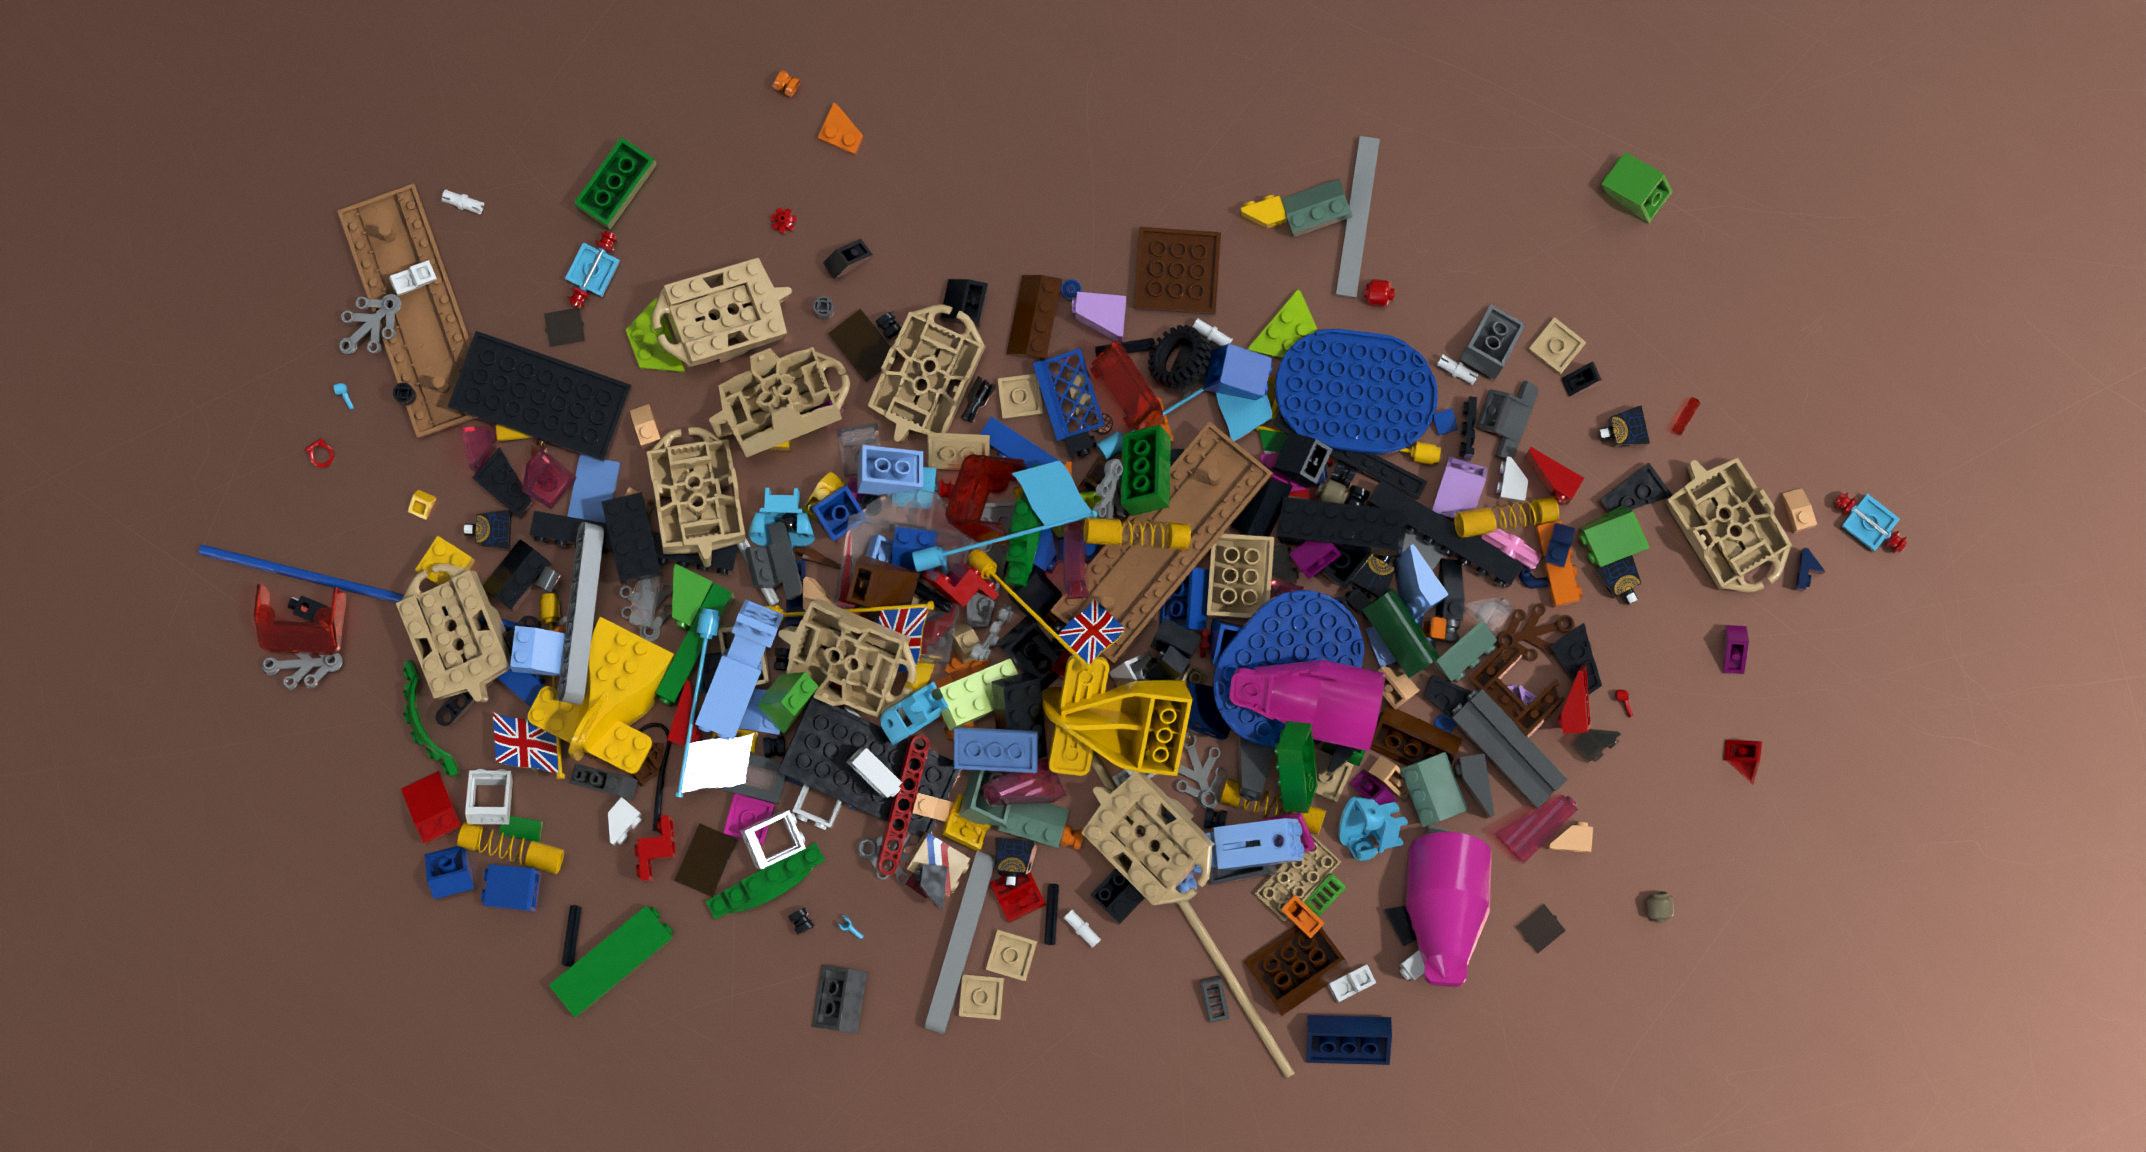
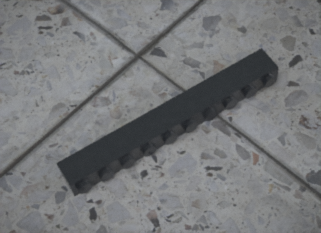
(564, 531)

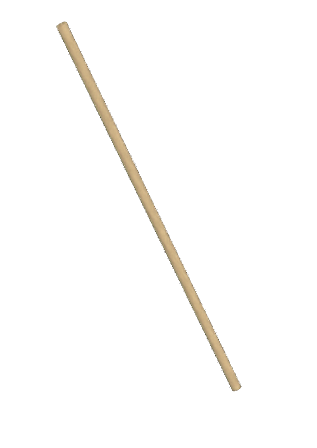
(1213, 951)

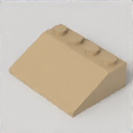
(1239, 576)

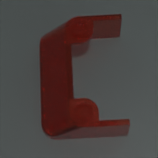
(1128, 387)
(971, 490)
(316, 638)

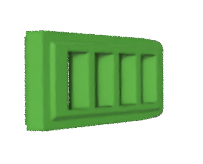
(1337, 883)

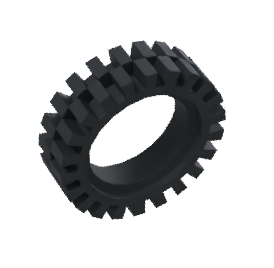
(1191, 368)

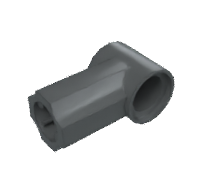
(548, 580)

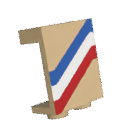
(935, 851)

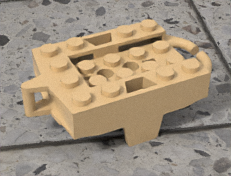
(708, 339)
(917, 344)
(775, 390)
(713, 471)
(1759, 534)
(466, 604)
(861, 686)
(1180, 840)

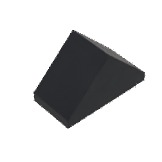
(1582, 379)

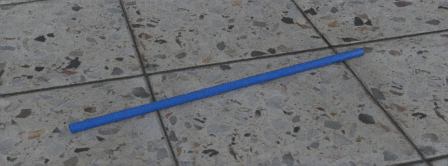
(317, 578)

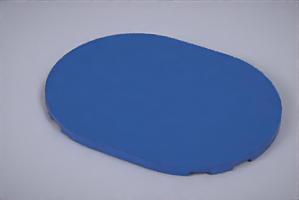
(1356, 391)
(1284, 631)

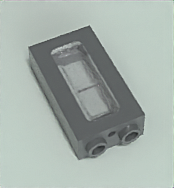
(761, 780)

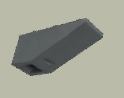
(604, 781)

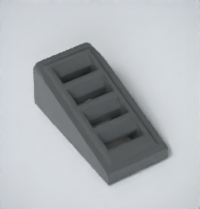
(1221, 997)

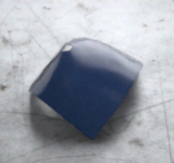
(1205, 712)

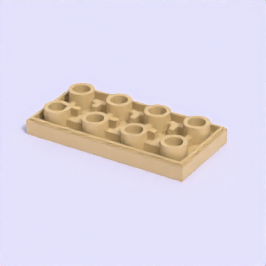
(1298, 878)

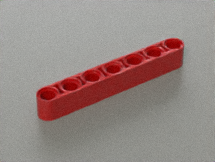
(903, 815)

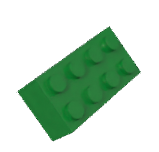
(615, 183)
(1146, 470)
(1296, 767)

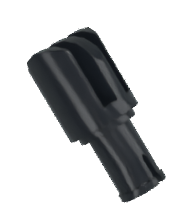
(977, 398)

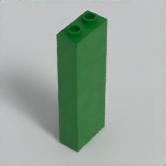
(689, 654)
(612, 961)

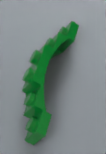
(1022, 548)
(412, 717)
(766, 883)

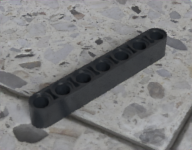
(451, 706)

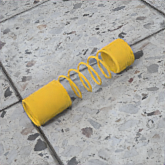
(1483, 521)
(1110, 533)
(1231, 797)
(538, 855)

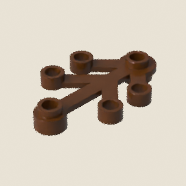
(1530, 633)

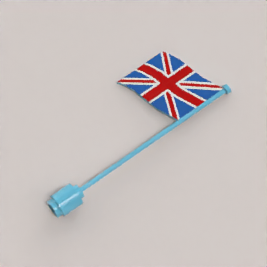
(716, 760)

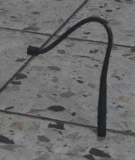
(660, 784)

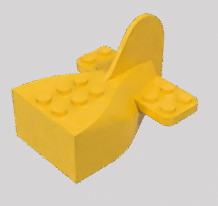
(618, 692)
(1131, 726)

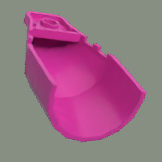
(1330, 695)
(1448, 901)

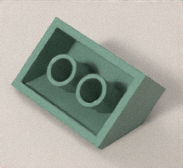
(1316, 207)
(1466, 652)
(1434, 789)
(976, 806)
(1037, 823)

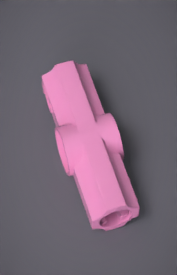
(1513, 547)

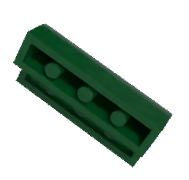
(1400, 632)

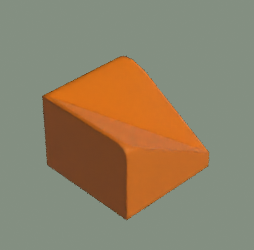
(1434, 627)

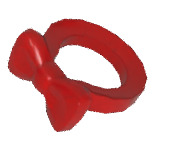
(310, 449)
(1205, 633)

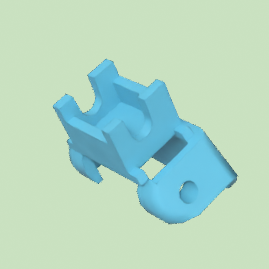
(773, 510)
(919, 708)
(1366, 818)

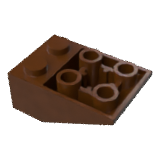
(882, 583)

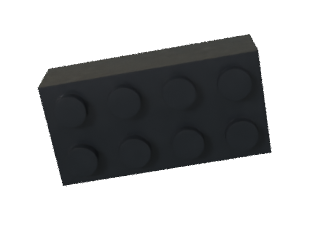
(631, 538)
(1020, 706)

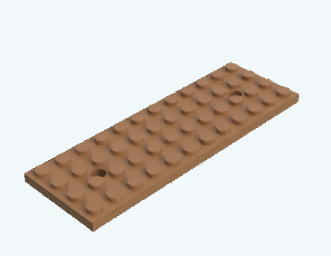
(431, 336)
(1208, 492)

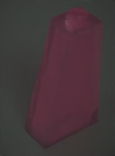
(1075, 560)
(1025, 787)
(1534, 829)

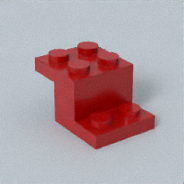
(961, 584)
(655, 848)

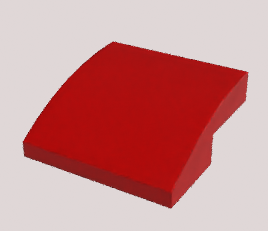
(1020, 900)

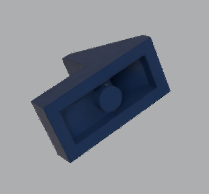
(1559, 545)
(1807, 564)

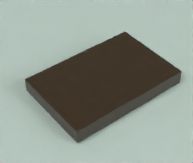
(861, 344)
(706, 860)

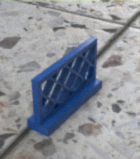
(1052, 401)

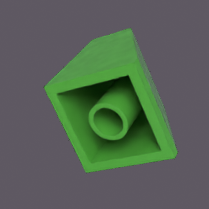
(1637, 186)
(1613, 536)
(688, 596)
(787, 698)

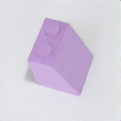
(1101, 312)
(1459, 487)

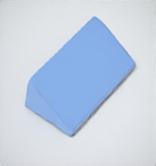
(880, 548)

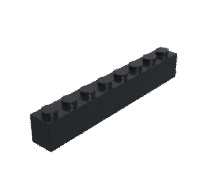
(1442, 532)

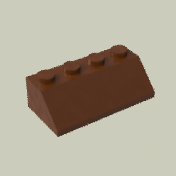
(1034, 317)
(1410, 738)

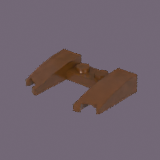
(1528, 717)

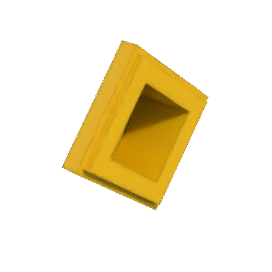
(421, 504)

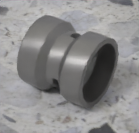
(821, 310)
(1451, 633)

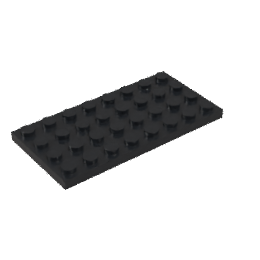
(539, 396)
(828, 740)

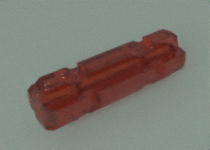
(1686, 416)

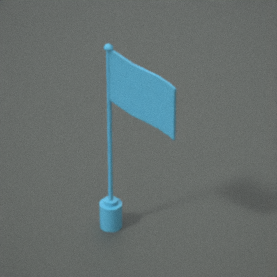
(1239, 413)
(1050, 496)

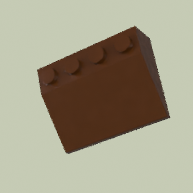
(1296, 967)

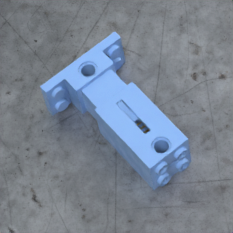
(738, 670)
(1250, 846)

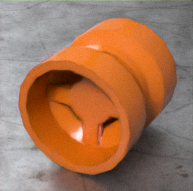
(786, 83)
(1072, 837)

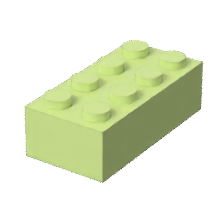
(972, 695)

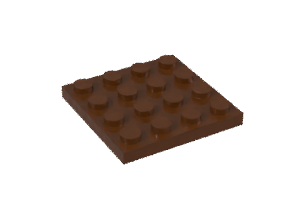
(1177, 270)

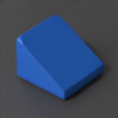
(1445, 422)

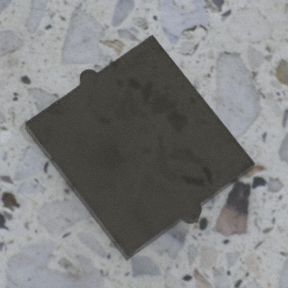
(564, 327)
(1540, 928)

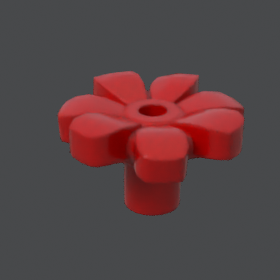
(784, 224)

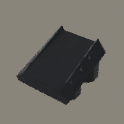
(1038, 594)

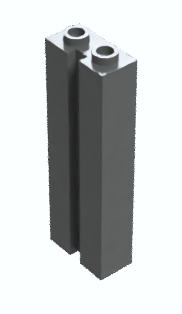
(1507, 747)

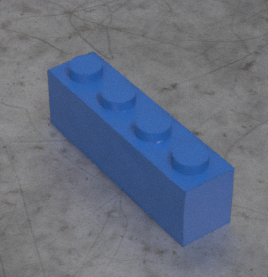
(1012, 445)
(523, 685)

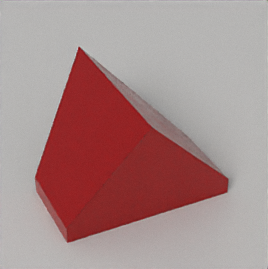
(1744, 757)

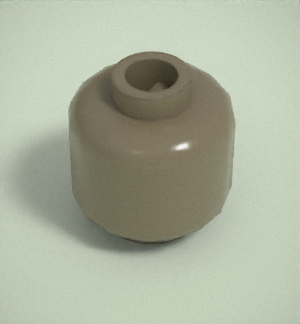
(1332, 492)
(1660, 906)

